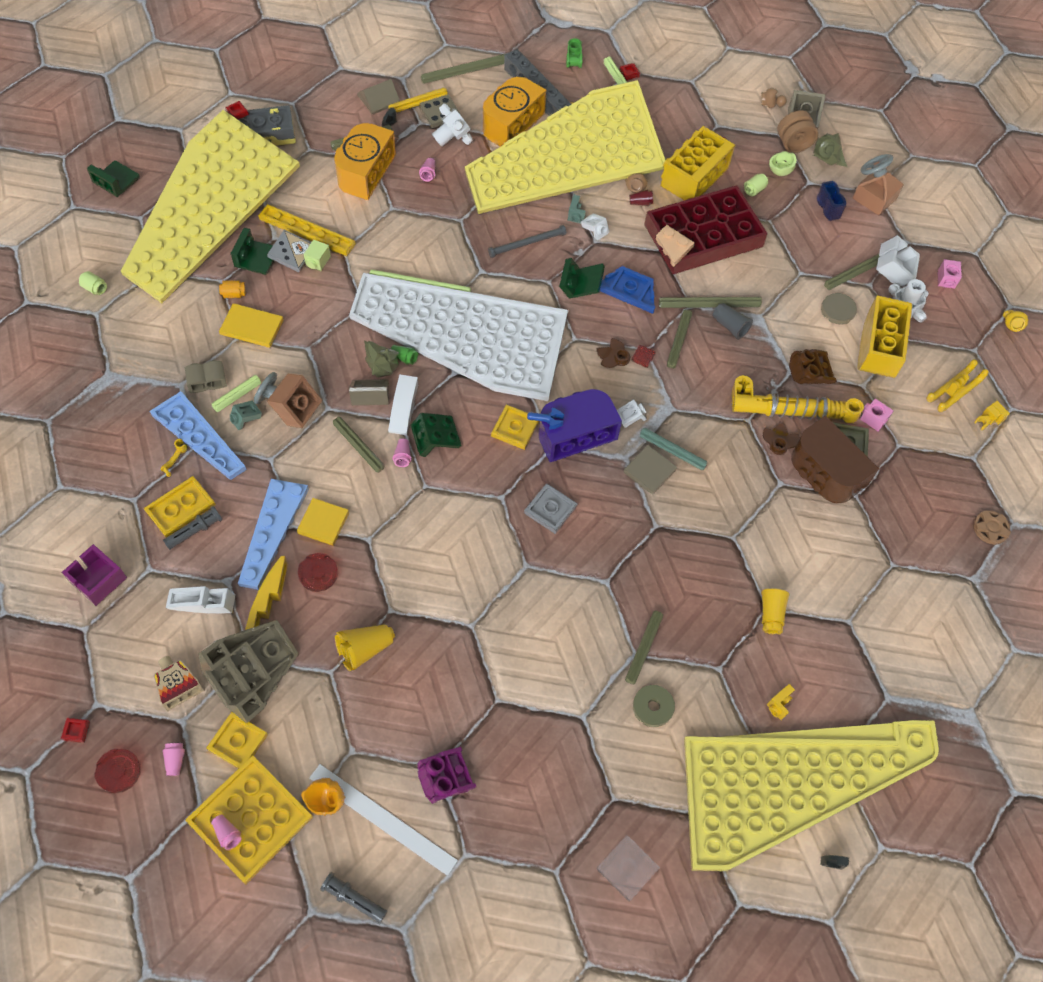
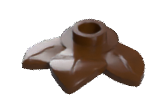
(612, 354)
(780, 437)

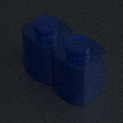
(831, 200)

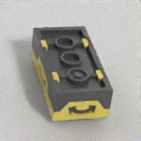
(272, 124)

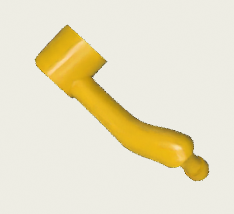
(182, 449)

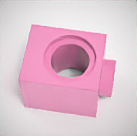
(949, 273)
(876, 414)

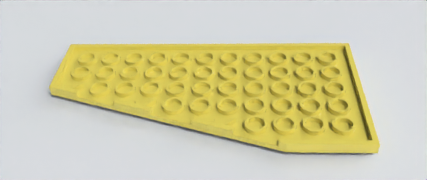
(210, 194)

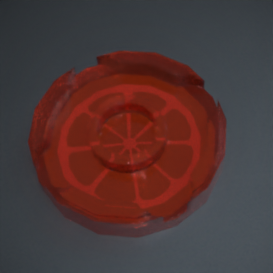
(317, 572)
(117, 770)

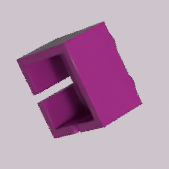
(96, 580)

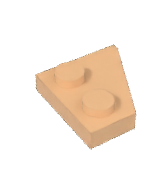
(674, 244)

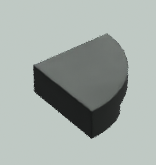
(390, 117)
(833, 861)

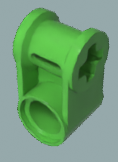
(574, 53)

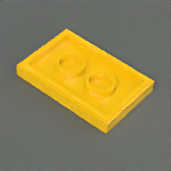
(251, 325)
(179, 506)

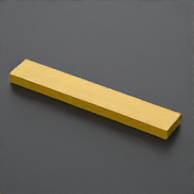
(306, 229)

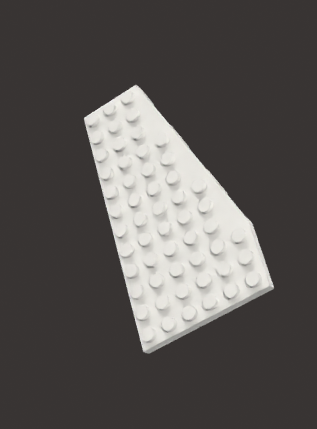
(480, 336)

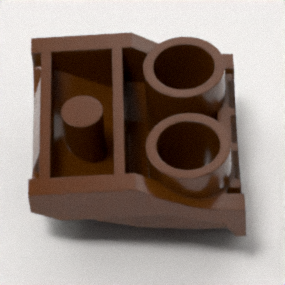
(811, 367)

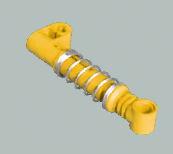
(805, 407)

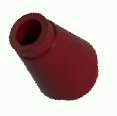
(641, 198)

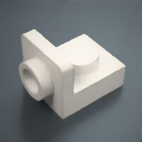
(596, 224)
(631, 413)

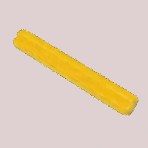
(414, 101)

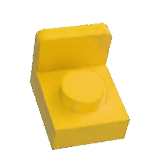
(777, 703)

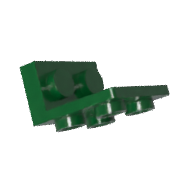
(113, 178)
(251, 254)
(581, 281)
(434, 431)

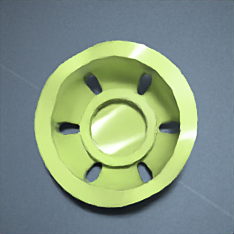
(782, 168)

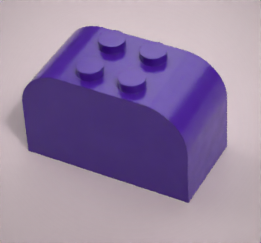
(587, 423)

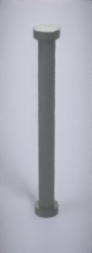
(559, 231)

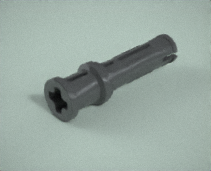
(201, 523)
(344, 892)

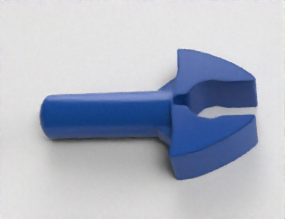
(549, 418)

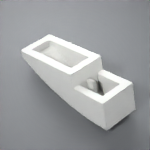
(403, 404)
(201, 600)

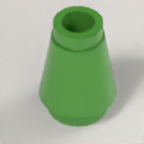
(406, 354)

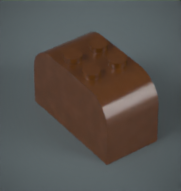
(832, 462)

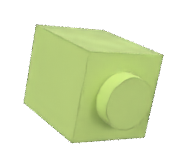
(317, 255)

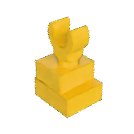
(993, 414)

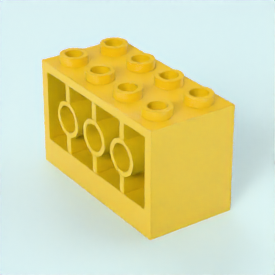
(697, 164)

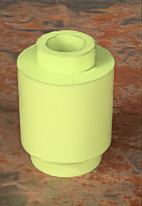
(755, 184)
(92, 283)

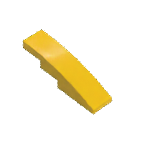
(270, 590)

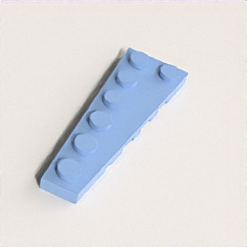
(189, 425)
(275, 517)

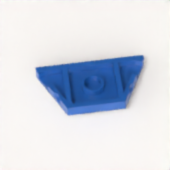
(630, 288)

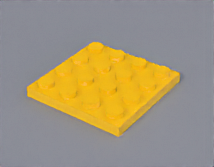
(259, 810)

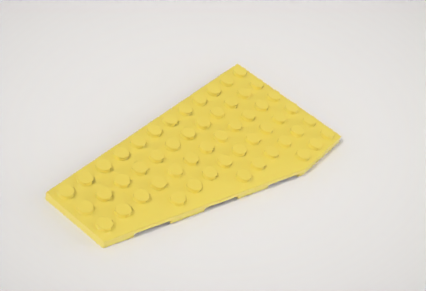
(574, 149)

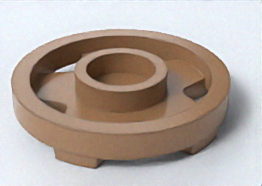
(992, 527)

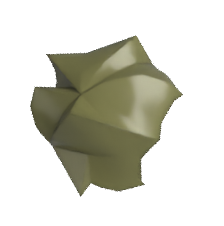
(829, 150)
(380, 359)

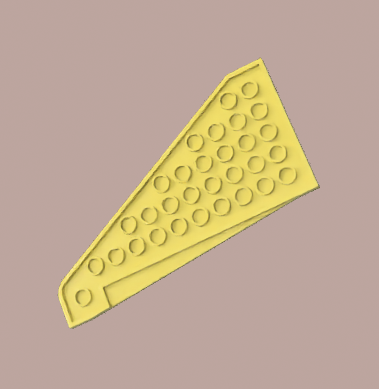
(774, 785)

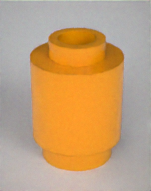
(232, 289)

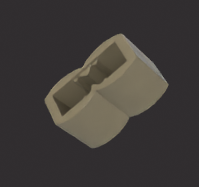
(205, 376)

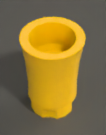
(774, 610)

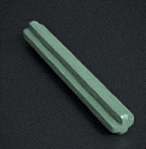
(673, 449)

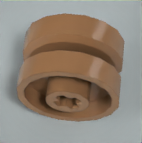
(797, 131)

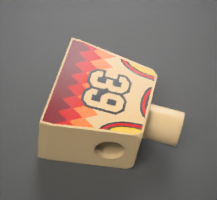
(175, 683)

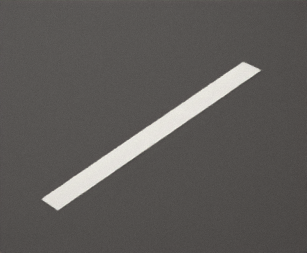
(390, 824)

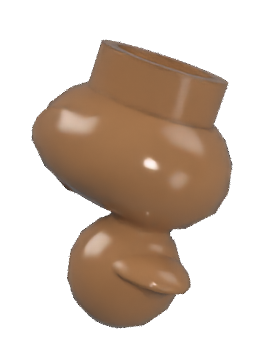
(769, 98)
(636, 183)

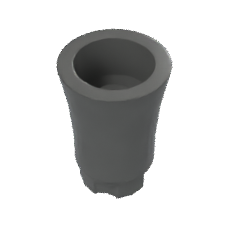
(732, 320)

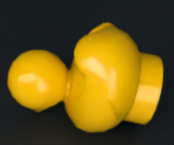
(1015, 320)

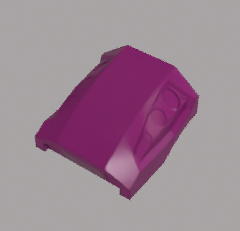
(444, 775)

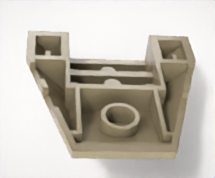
(248, 667)

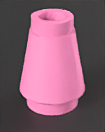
(427, 171)
(402, 453)
(173, 758)
(226, 832)

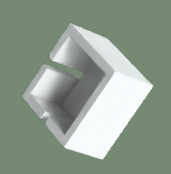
(898, 266)

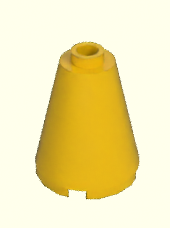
(362, 644)

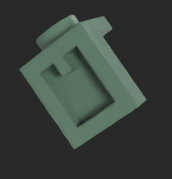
(575, 213)
(243, 413)

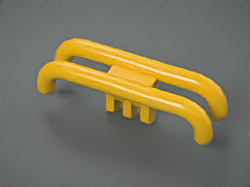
(956, 388)

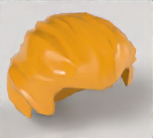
(323, 797)

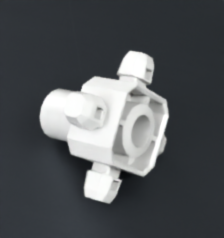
(453, 126)
(912, 293)

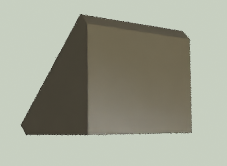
(379, 96)
(807, 102)
(369, 392)

